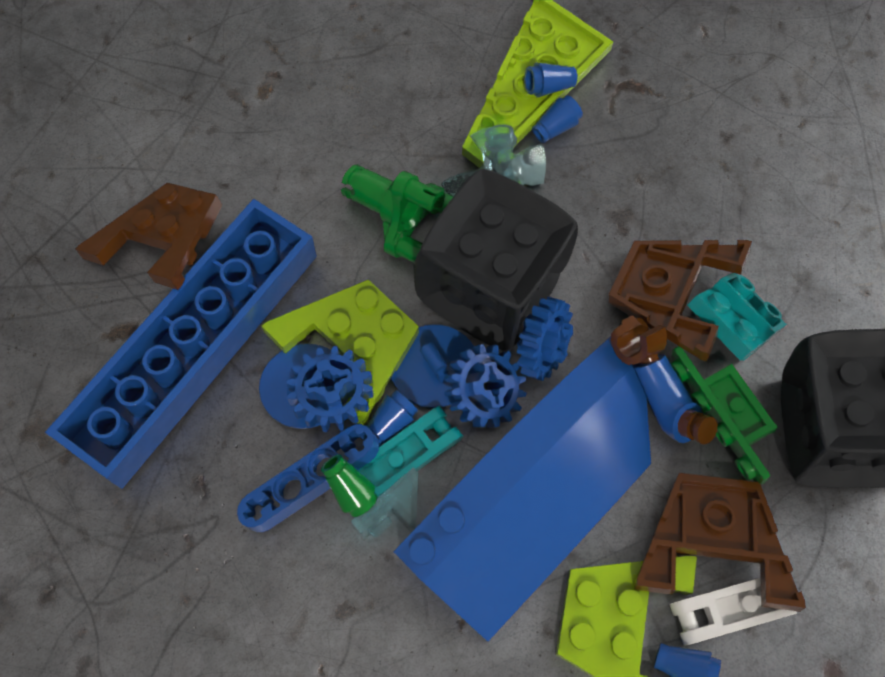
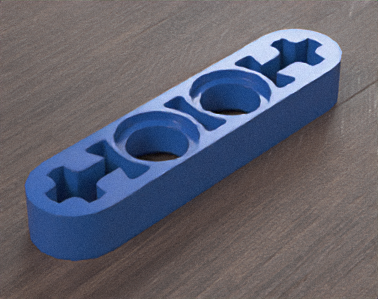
(306, 472)

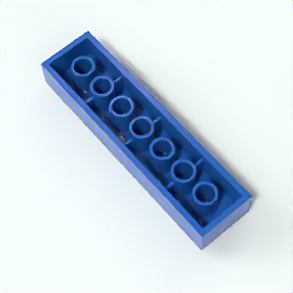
(184, 344)

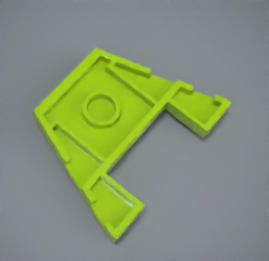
(355, 320)
(607, 618)

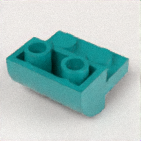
(740, 313)

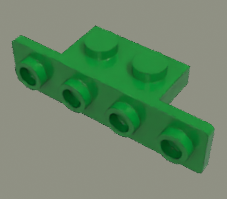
(734, 407)

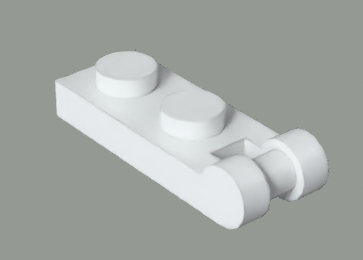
(726, 612)

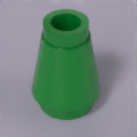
(351, 488)

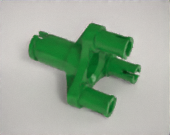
(399, 203)

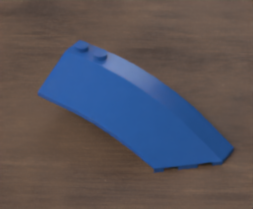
(535, 494)

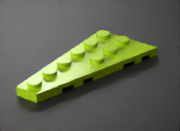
(549, 37)

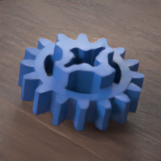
(545, 338)
(488, 367)
(312, 393)

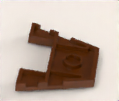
(166, 219)
(659, 282)
(724, 522)

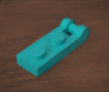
(410, 450)

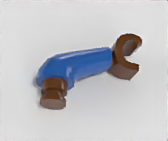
(664, 390)

